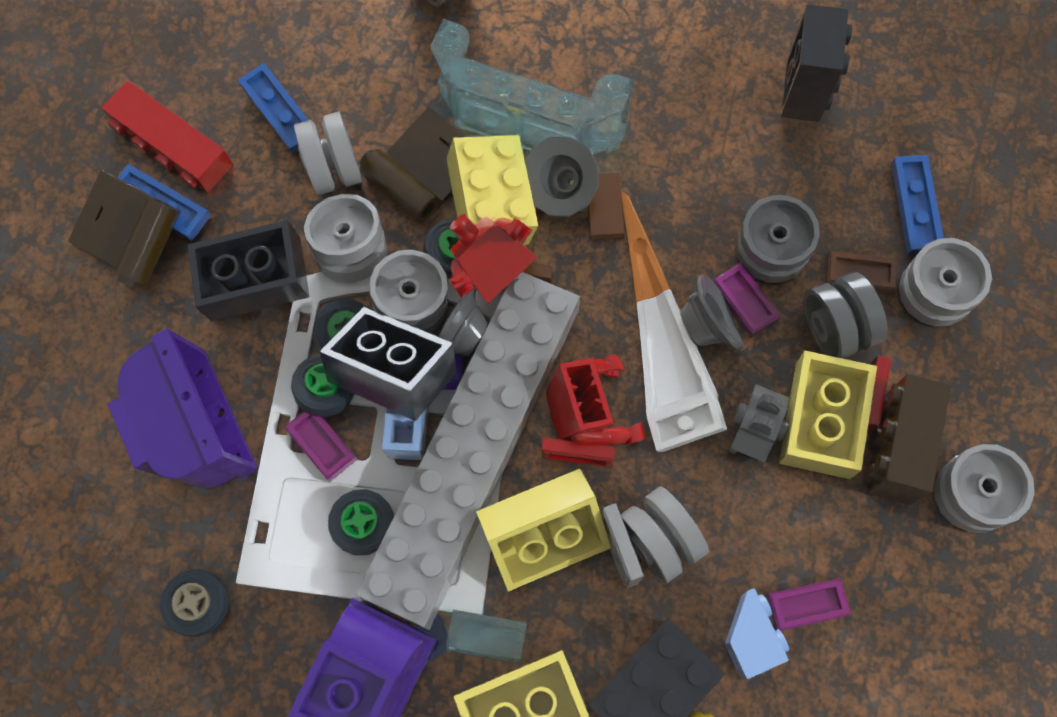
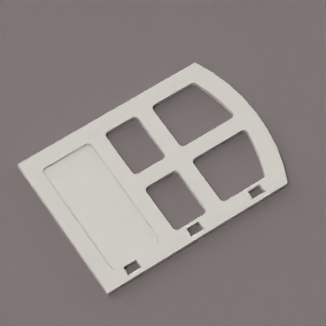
(298, 497)

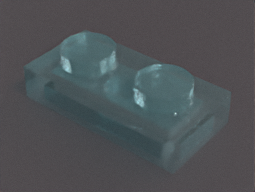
(486, 636)

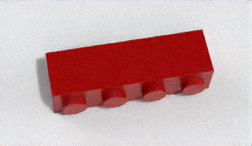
(166, 136)

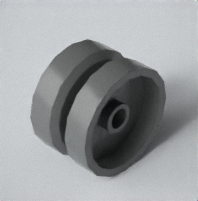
(777, 238)
(845, 316)

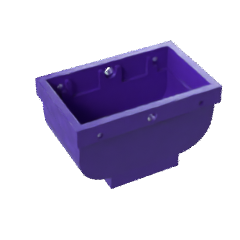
(173, 417)
(365, 666)

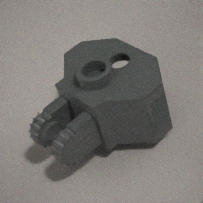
(760, 423)

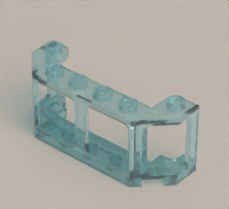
(510, 104)

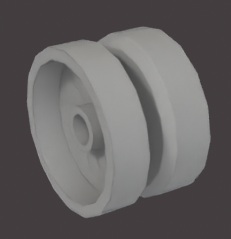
(325, 154)
(346, 237)
(945, 282)
(410, 289)
(984, 488)
(664, 535)

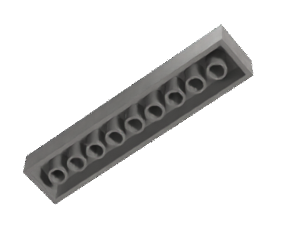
(469, 451)

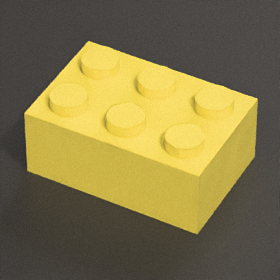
(491, 180)
(828, 415)
(544, 529)
(534, 690)

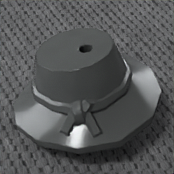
(551, 169)
(709, 316)
(465, 326)

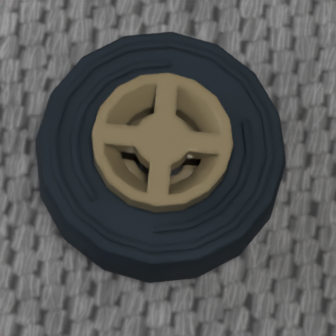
(181, 601)

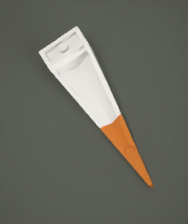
(677, 385)

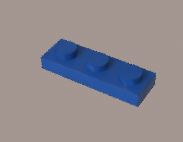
(273, 104)
(916, 201)
(192, 215)

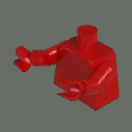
(488, 255)
(581, 406)

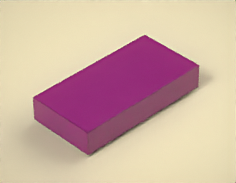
(746, 300)
(321, 444)
(808, 604)

